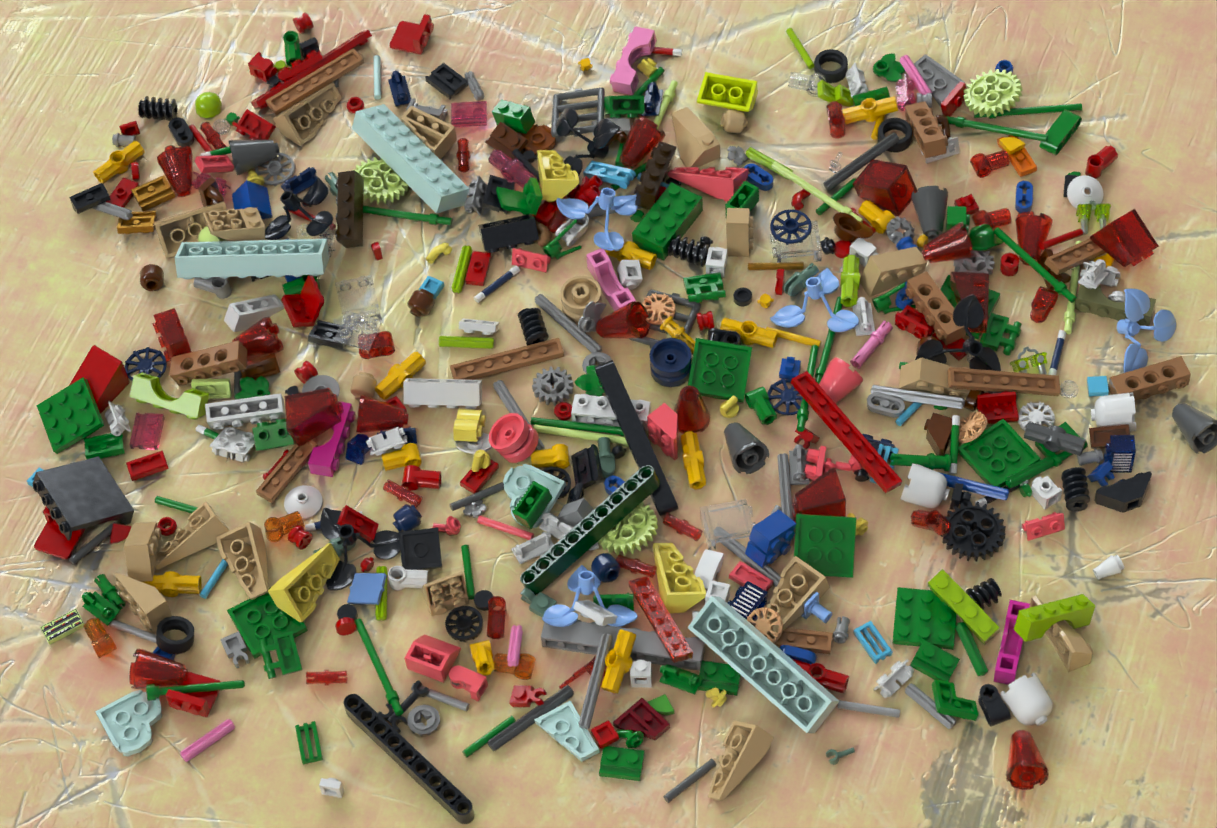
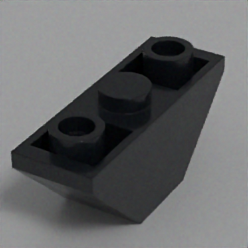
(1125, 493)

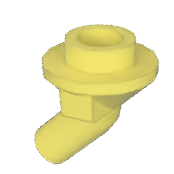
(255, 178)
(861, 525)

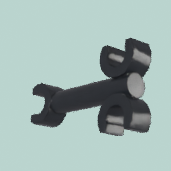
(391, 716)

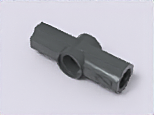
(1054, 438)

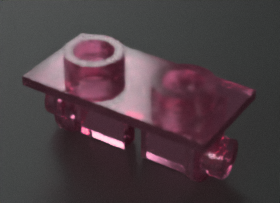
(905, 89)
(202, 177)

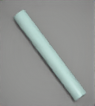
(377, 77)

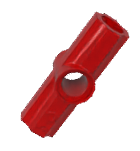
(828, 679)

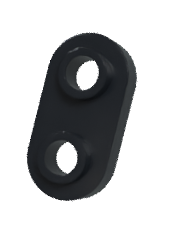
(181, 132)

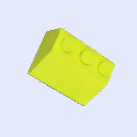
(728, 92)

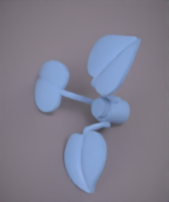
(622, 205)
(817, 286)
(1164, 326)
(585, 582)

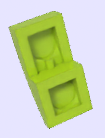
(830, 93)

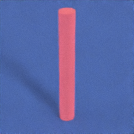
(505, 528)

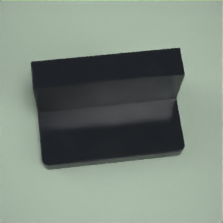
(89, 198)

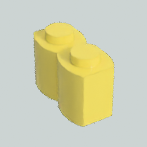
(469, 425)

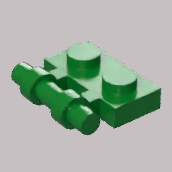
(704, 283)
(996, 327)
(286, 652)

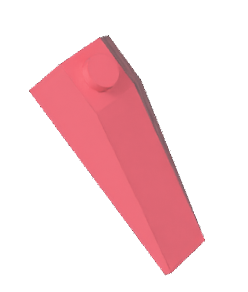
(713, 182)

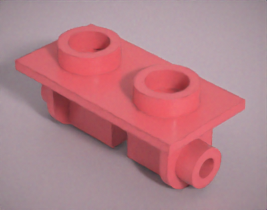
(530, 260)
(1047, 525)

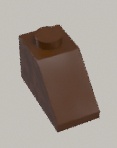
(938, 432)

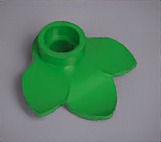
(889, 68)
(590, 382)
(253, 388)

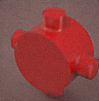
(367, 564)

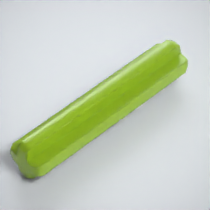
(763, 159)
(461, 270)
(466, 342)
(381, 609)

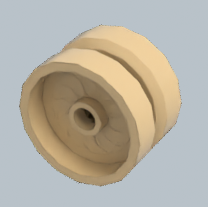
(577, 294)

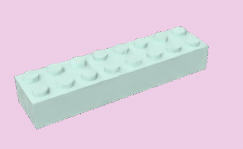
(410, 158)
(252, 258)
(763, 664)

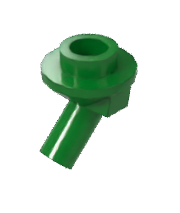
(634, 739)

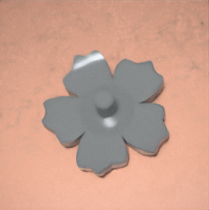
(736, 154)
(475, 509)

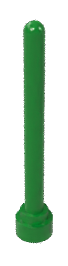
(155, 692)

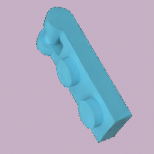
(610, 173)

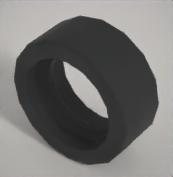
(834, 56)
(896, 124)
(173, 646)

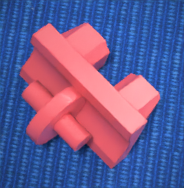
(817, 457)

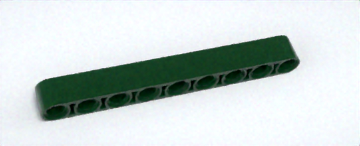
(590, 529)

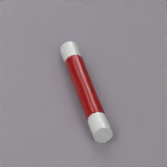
(667, 51)

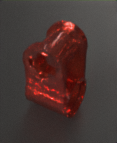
(1042, 304)
(382, 346)

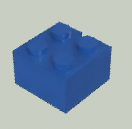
(770, 538)

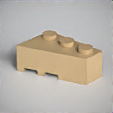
(430, 130)
(739, 232)
(891, 269)
(928, 377)
(142, 550)

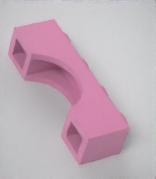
(640, 43)
(603, 272)

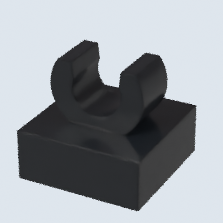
(308, 46)
(959, 497)

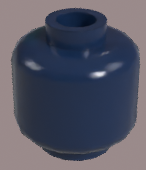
(407, 518)
(605, 567)

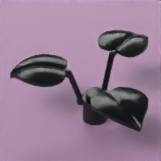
(603, 133)
(317, 193)
(967, 314)
(385, 546)

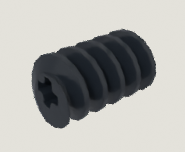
(158, 109)
(688, 251)
(532, 326)
(1075, 489)
(984, 593)

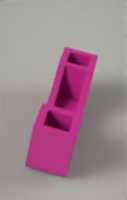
(325, 458)
(1010, 646)

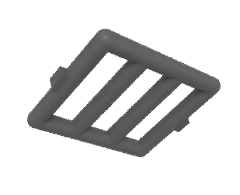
(578, 93)
(689, 320)

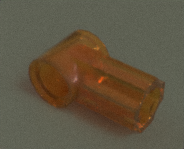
(282, 525)
(100, 639)
(521, 671)

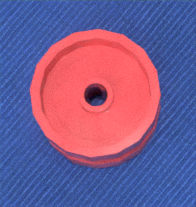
(513, 438)

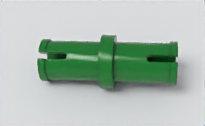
(109, 591)

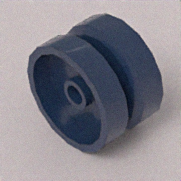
(670, 362)

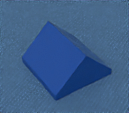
(253, 196)

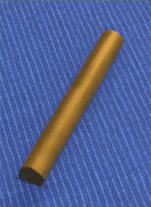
(775, 266)

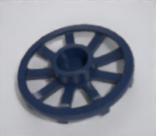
(790, 226)
(145, 365)
(788, 396)

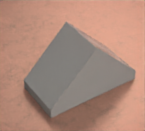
(574, 512)

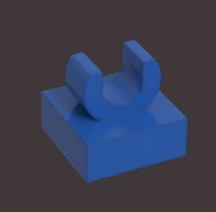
(789, 368)
(1100, 472)

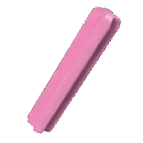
(914, 74)
(514, 645)
(207, 740)

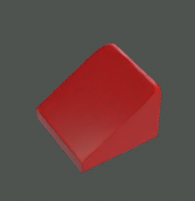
(130, 129)

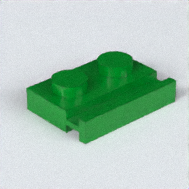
(104, 446)
(934, 662)
(719, 676)
(621, 763)

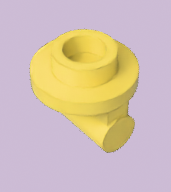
(647, 66)
(730, 407)
(480, 460)
(718, 697)

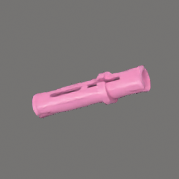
(876, 339)

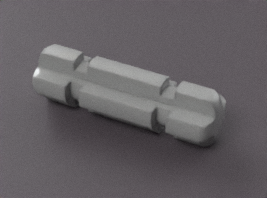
(474, 86)

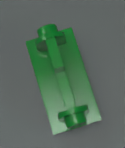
(876, 94)
(616, 599)
(99, 607)
(680, 678)

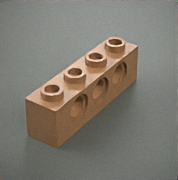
(926, 129)
(934, 307)
(208, 362)
(1156, 374)

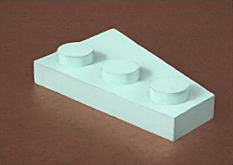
(564, 727)

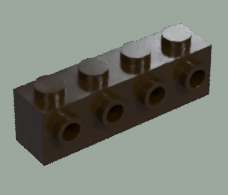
(654, 177)
(349, 209)

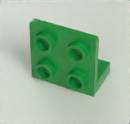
(524, 202)

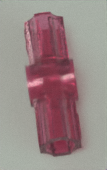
(511, 169)

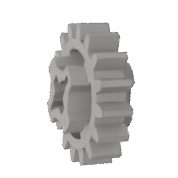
(979, 264)
(543, 385)

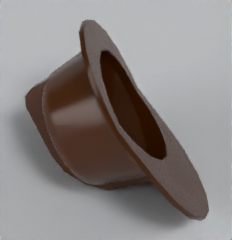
(850, 228)

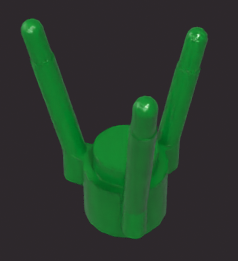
(554, 247)
(883, 302)

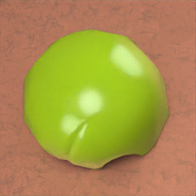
(208, 105)

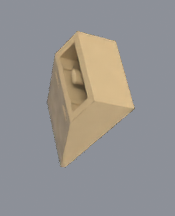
(236, 224)
(445, 594)
(143, 601)

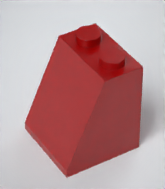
(104, 375)

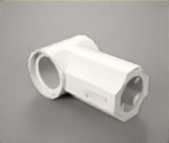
(408, 578)

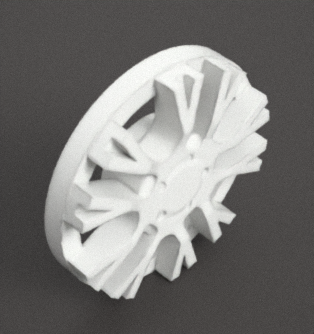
(1036, 415)

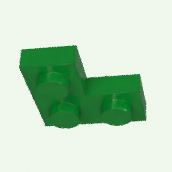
(949, 704)

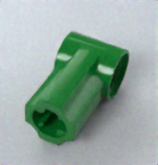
(292, 47)
(296, 285)
(759, 401)

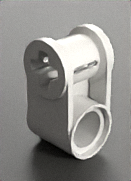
(575, 232)

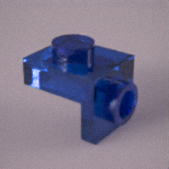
(357, 449)

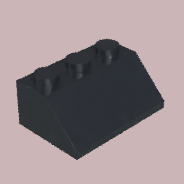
(508, 233)

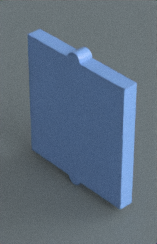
(367, 588)

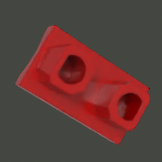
(589, 189)

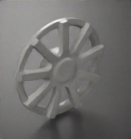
(276, 168)

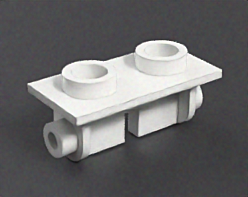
(856, 80)
(951, 149)
(1094, 275)
(1110, 280)
(864, 313)
(117, 419)
(381, 445)
(553, 526)
(533, 547)
(899, 672)

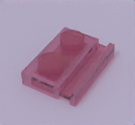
(469, 114)
(147, 431)

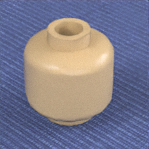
(734, 121)
(363, 385)

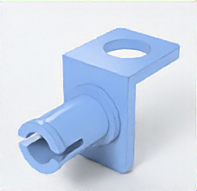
(813, 607)

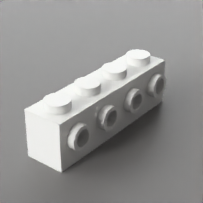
(442, 392)
(598, 410)
(245, 411)

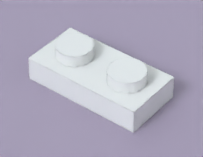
(472, 325)
(595, 612)

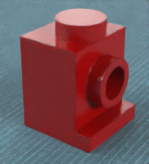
(261, 67)

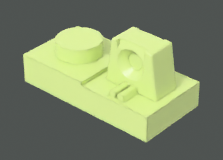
(215, 387)

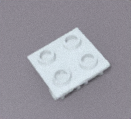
(233, 444)

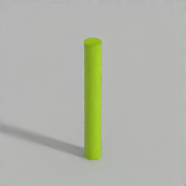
(800, 48)

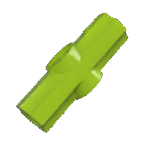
(850, 281)

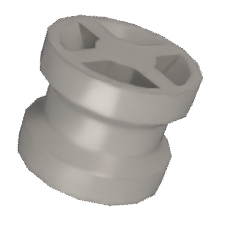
(927, 98)

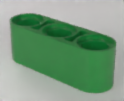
(1061, 132)

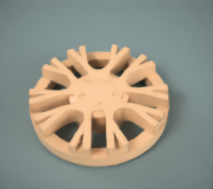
(658, 308)
(970, 427)
(765, 625)

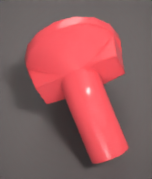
(852, 465)
(451, 527)

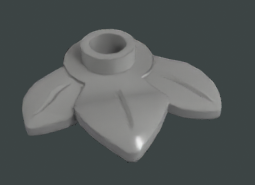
(591, 316)

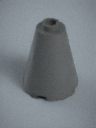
(252, 153)
(930, 207)
(1196, 427)
(745, 449)

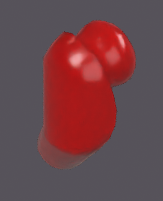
(798, 197)

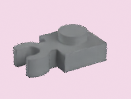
(235, 647)

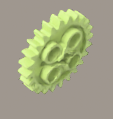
(993, 93)
(381, 181)
(631, 531)

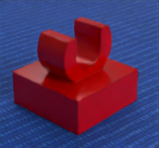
(968, 202)
(808, 437)
(604, 734)

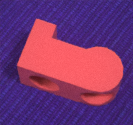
(468, 680)

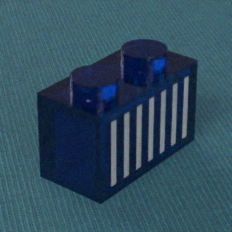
(1120, 453)
(748, 599)

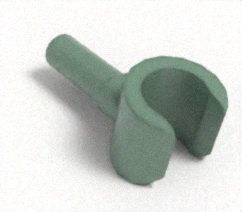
(831, 752)

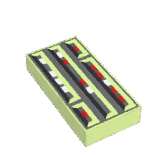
(62, 626)

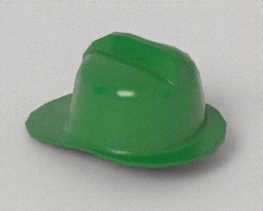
(983, 237)

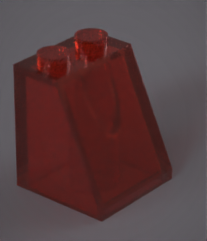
(886, 185)
(1126, 239)
(311, 414)
(821, 497)

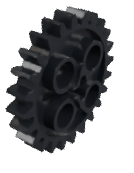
(974, 531)

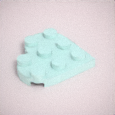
(519, 480)
(130, 721)

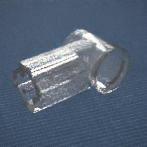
(806, 82)

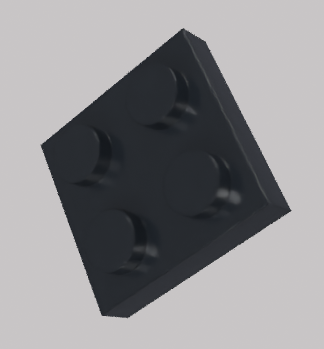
(420, 549)

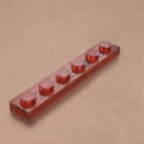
(660, 619)

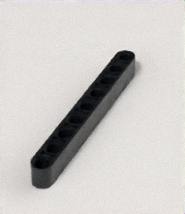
(634, 433)
(413, 765)

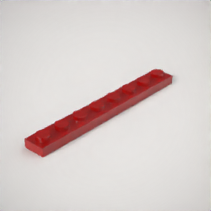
(360, 38)
(846, 432)

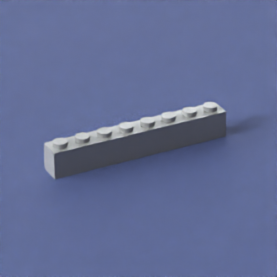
(586, 636)

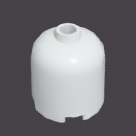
(1115, 410)
(926, 487)
(1028, 700)

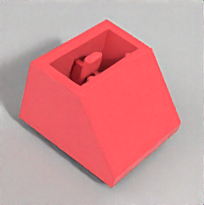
(664, 430)
(431, 657)

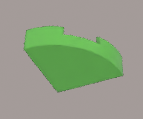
(662, 705)

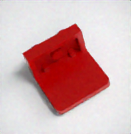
(412, 36)
(304, 307)
(53, 541)
(194, 703)

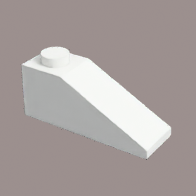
(246, 313)

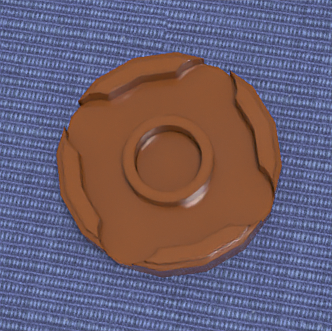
(539, 139)

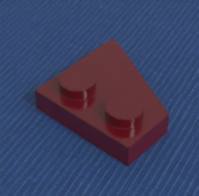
(642, 718)

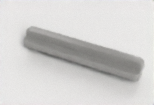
(114, 210)
(929, 705)

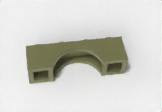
(1096, 303)

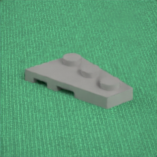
(937, 78)

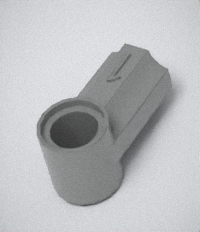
(215, 285)

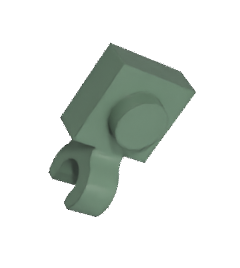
(538, 603)

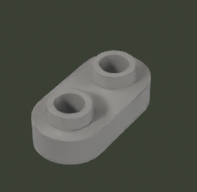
(886, 404)

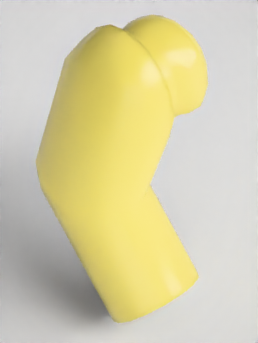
(437, 250)

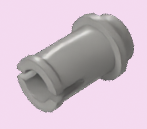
(123, 140)
(1090, 457)
(840, 634)

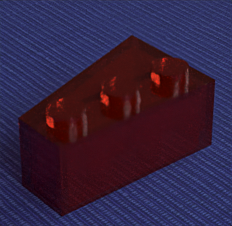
(972, 284)
(171, 334)

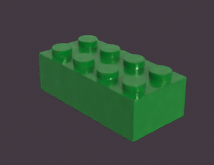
(667, 219)

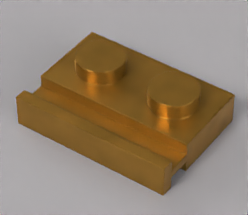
(153, 193)
(140, 223)

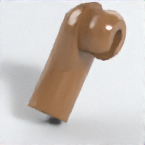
(545, 235)

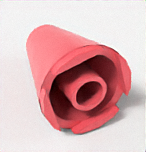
(839, 380)

